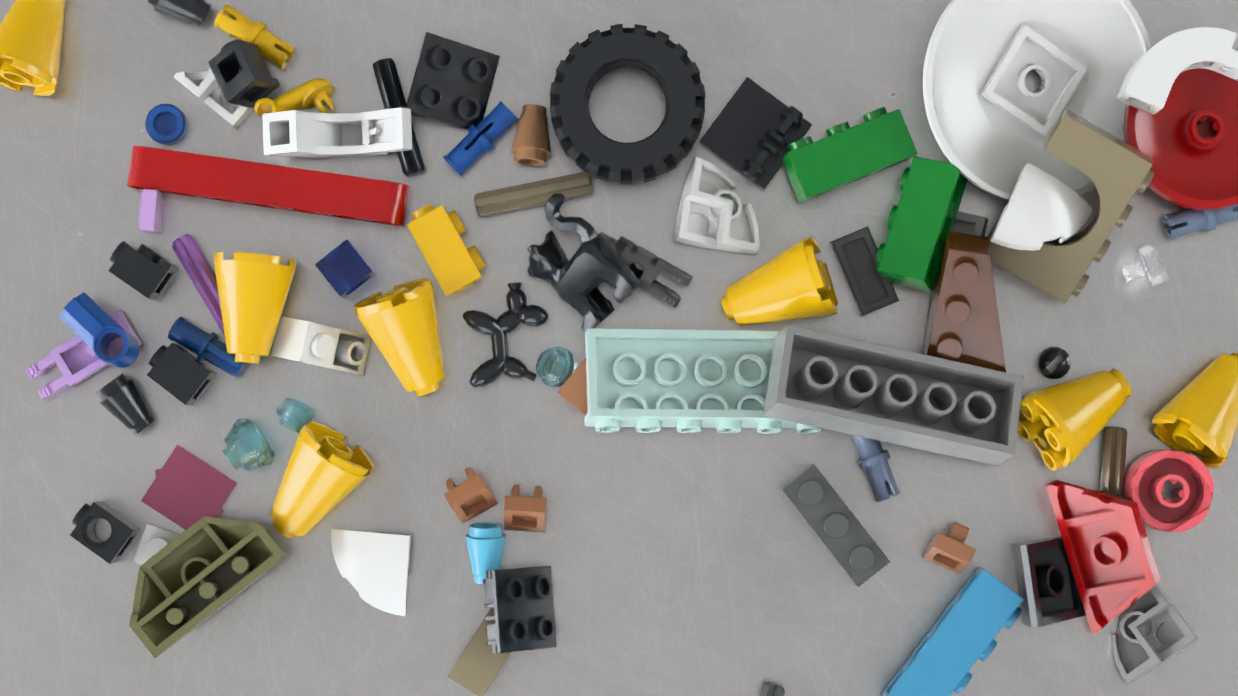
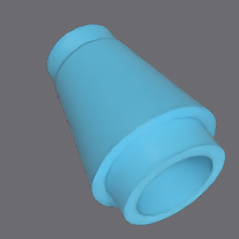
(485, 548)

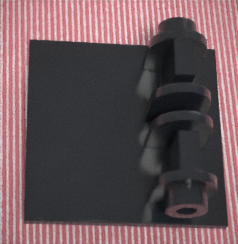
(451, 82)
(755, 132)
(521, 609)

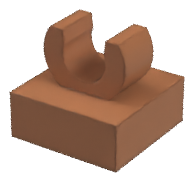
(470, 497)
(525, 512)
(950, 549)

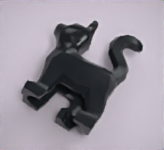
(590, 266)

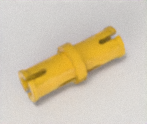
(247, 30)

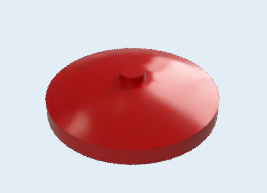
(1191, 141)

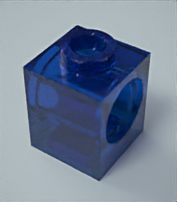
(345, 269)

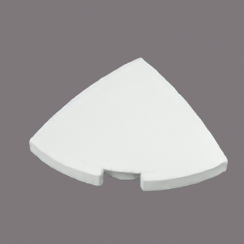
(1040, 212)
(713, 213)
(375, 566)

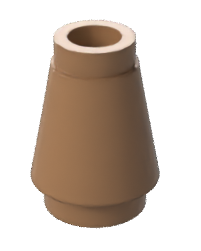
(531, 139)

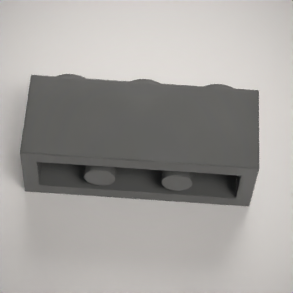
(834, 525)

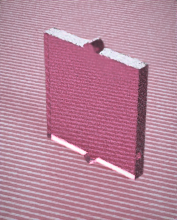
(188, 489)

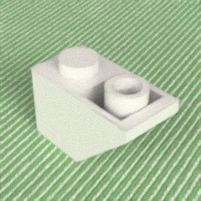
(321, 345)

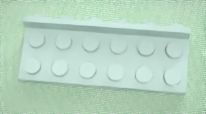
(680, 380)

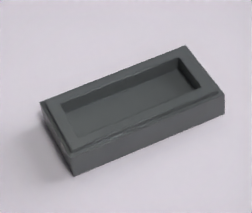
(857, 261)

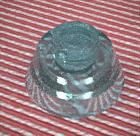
(247, 446)

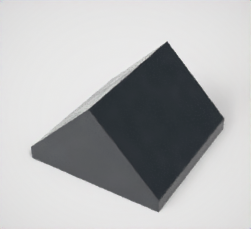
(1045, 582)

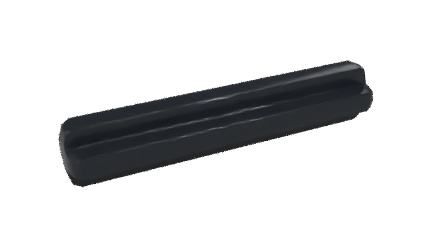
(393, 97)

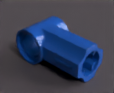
(99, 330)

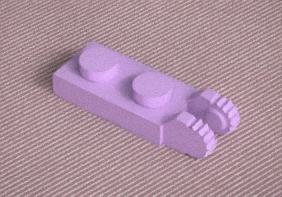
(77, 360)

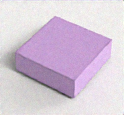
(151, 211)

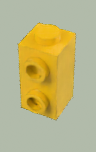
(444, 250)

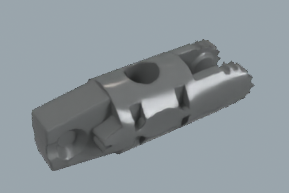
(652, 267)

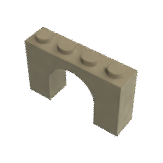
(1117, 174)

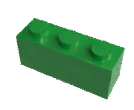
(848, 154)
(920, 223)

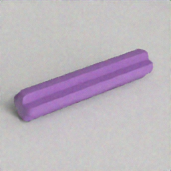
(199, 273)

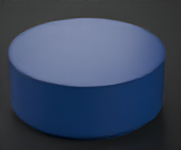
(166, 124)

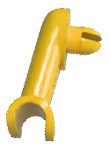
(307, 95)

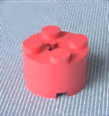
(1189, 498)

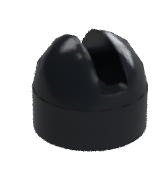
(1047, 357)

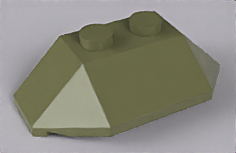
(198, 578)

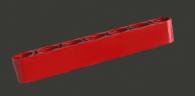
(268, 185)

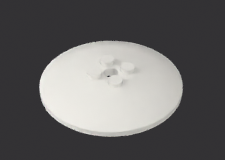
(979, 93)

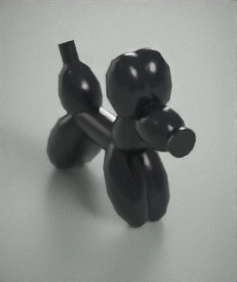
(498, 328)

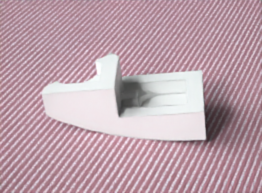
(207, 89)

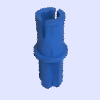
(205, 346)

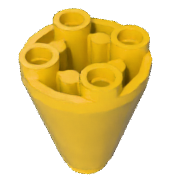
(1071, 414)

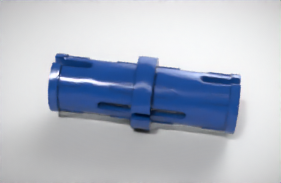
(480, 138)

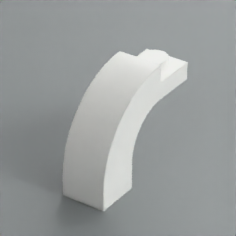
(1155, 71)
(336, 134)

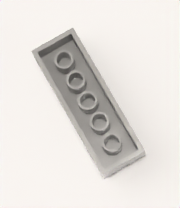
(893, 395)

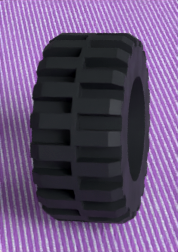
(639, 50)

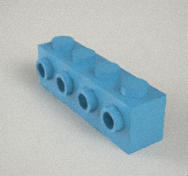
(958, 639)

